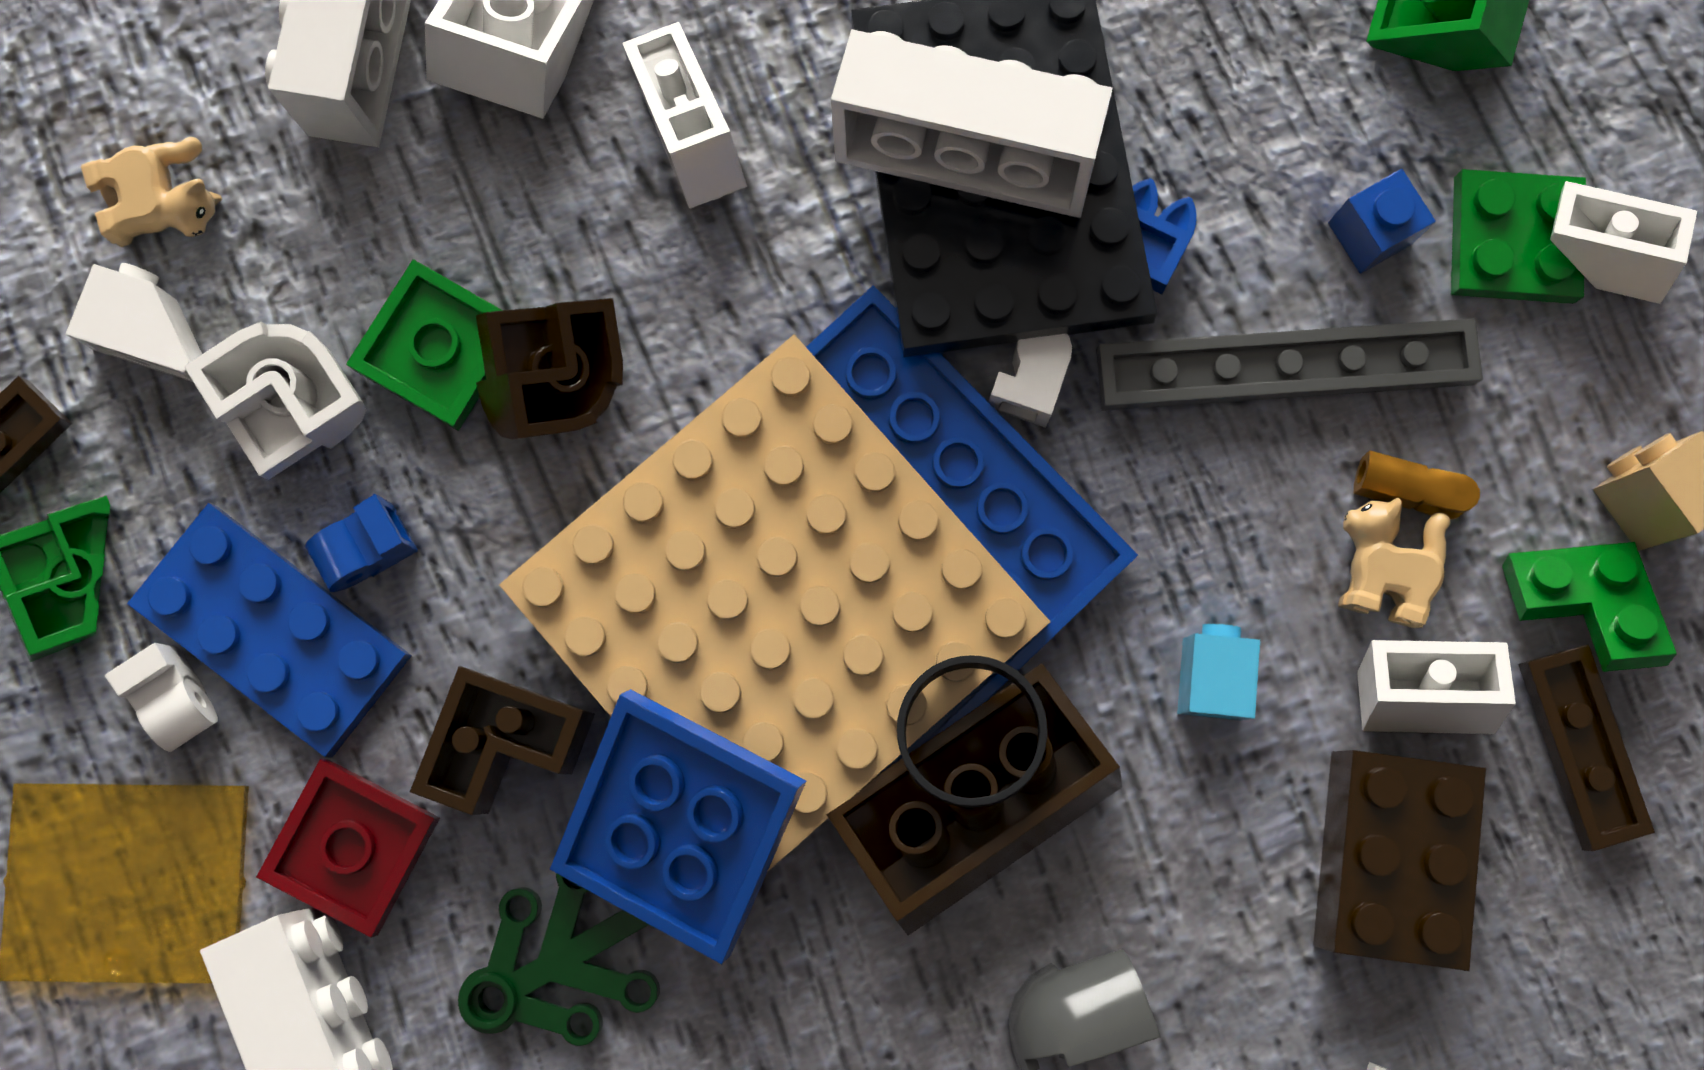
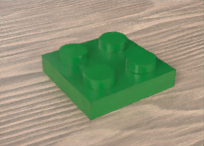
(1505, 237)
(426, 345)

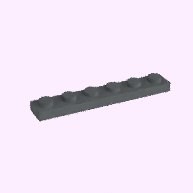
(1288, 364)

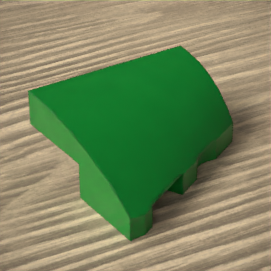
(55, 577)

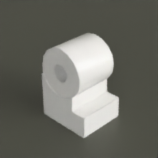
(1039, 372)
(164, 695)

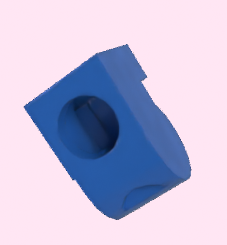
(360, 544)

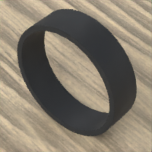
(978, 662)

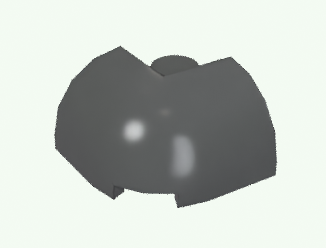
(1080, 1012)

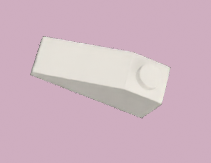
(685, 115)

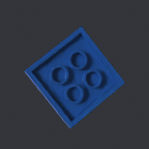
(677, 825)

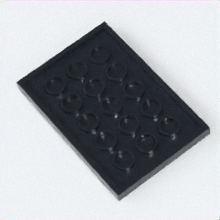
(996, 269)

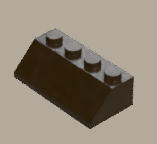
(936, 853)

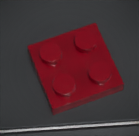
(348, 847)

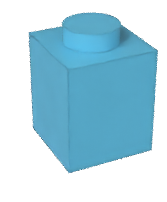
(1219, 674)

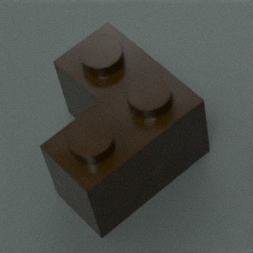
(484, 727)

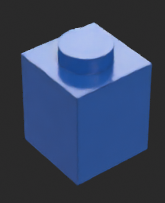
(1381, 221)

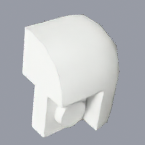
(277, 394)

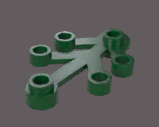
(559, 961)

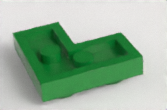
(1606, 588)

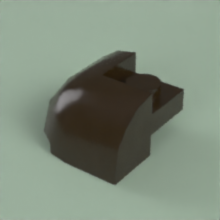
(549, 367)

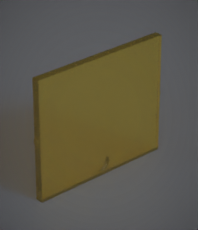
(121, 881)

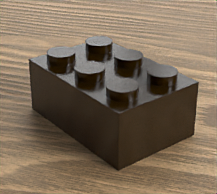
(1400, 859)

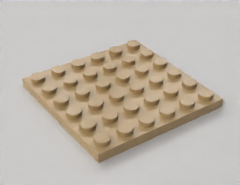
(778, 585)

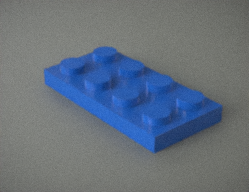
(269, 630)

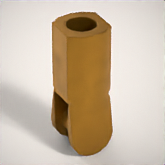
(1416, 485)

